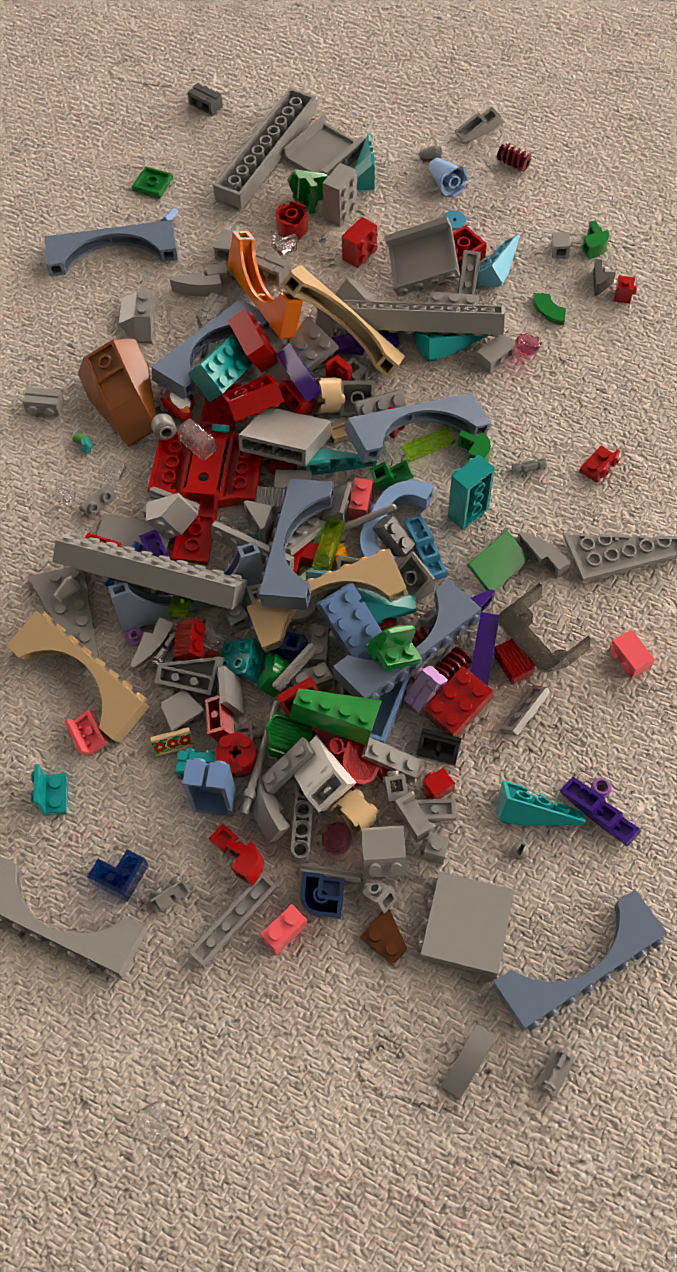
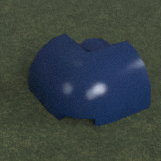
(322, 895)

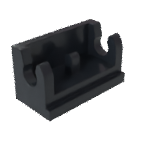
(438, 746)

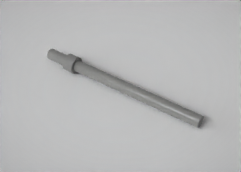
(250, 793)

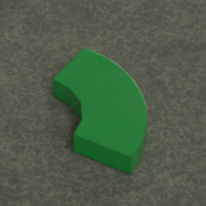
(547, 308)

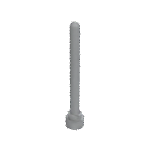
(363, 519)

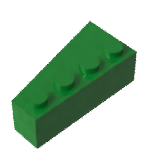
(336, 713)

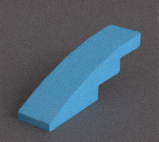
(425, 546)

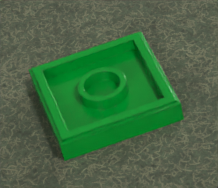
(152, 182)

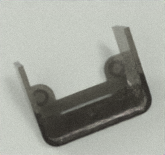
(515, 623)

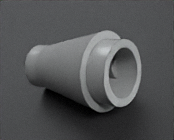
(431, 152)
(66, 589)

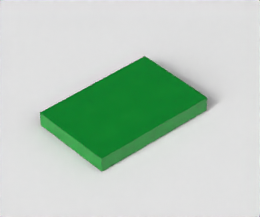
(498, 561)

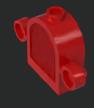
(349, 756)

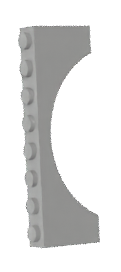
(108, 948)

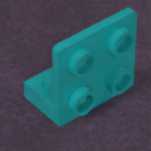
(244, 658)
(49, 792)

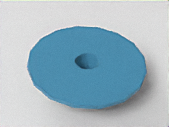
(456, 219)

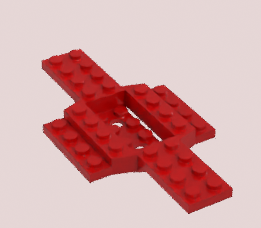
(179, 469)

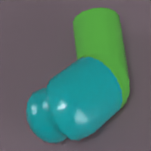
(83, 440)

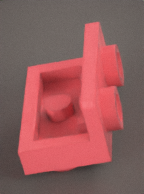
(86, 733)

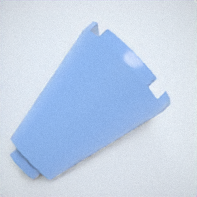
(448, 176)

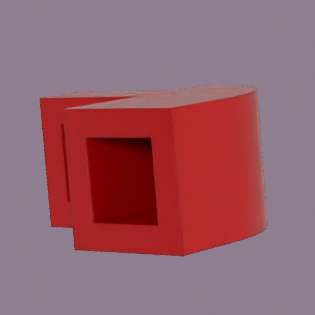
(304, 556)
(249, 861)

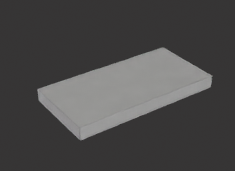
(126, 530)

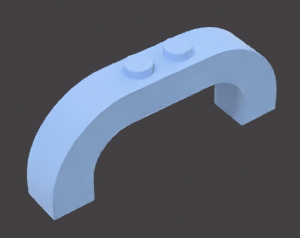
(401, 493)

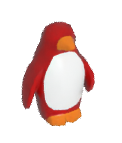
(178, 407)

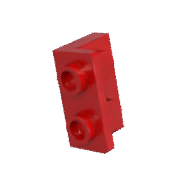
(338, 368)
(599, 463)

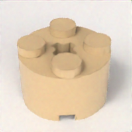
(331, 396)
(355, 811)

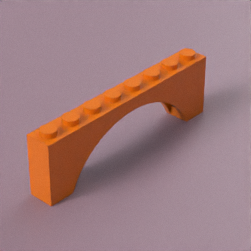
(281, 312)

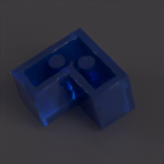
(119, 880)

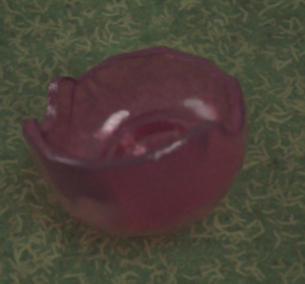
(527, 344)
(337, 838)

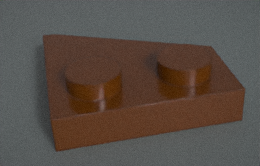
(385, 938)

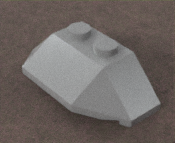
(138, 315)

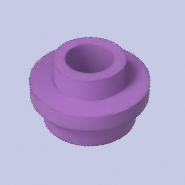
(136, 640)
(603, 783)

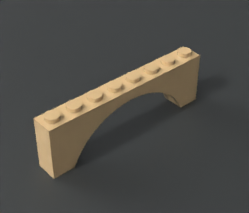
(306, 287)
(373, 573)
(119, 703)

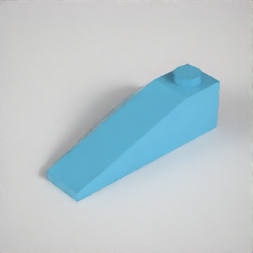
(498, 264)

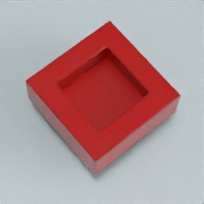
(221, 837)

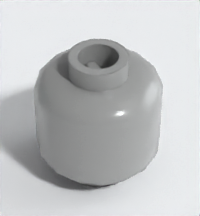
(163, 426)

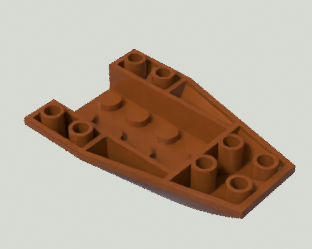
(120, 388)

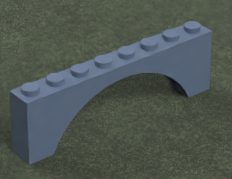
(67, 248)
(173, 369)
(458, 411)
(280, 584)
(141, 608)
(454, 616)
(533, 999)

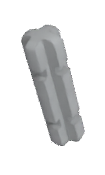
(529, 465)

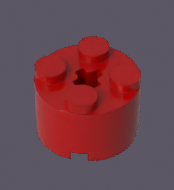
(292, 219)
(230, 746)

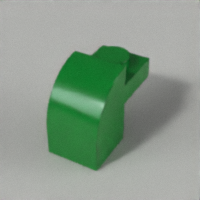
(596, 241)
(475, 445)
(387, 476)
(274, 667)

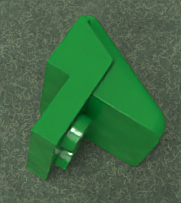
(307, 188)
(394, 647)
(285, 733)

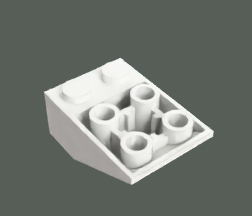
(323, 777)

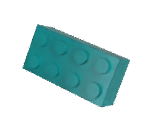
(220, 368)
(470, 491)

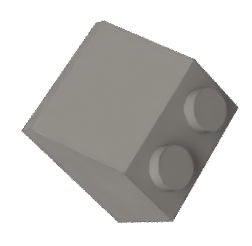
(340, 505)
(170, 515)
(384, 851)

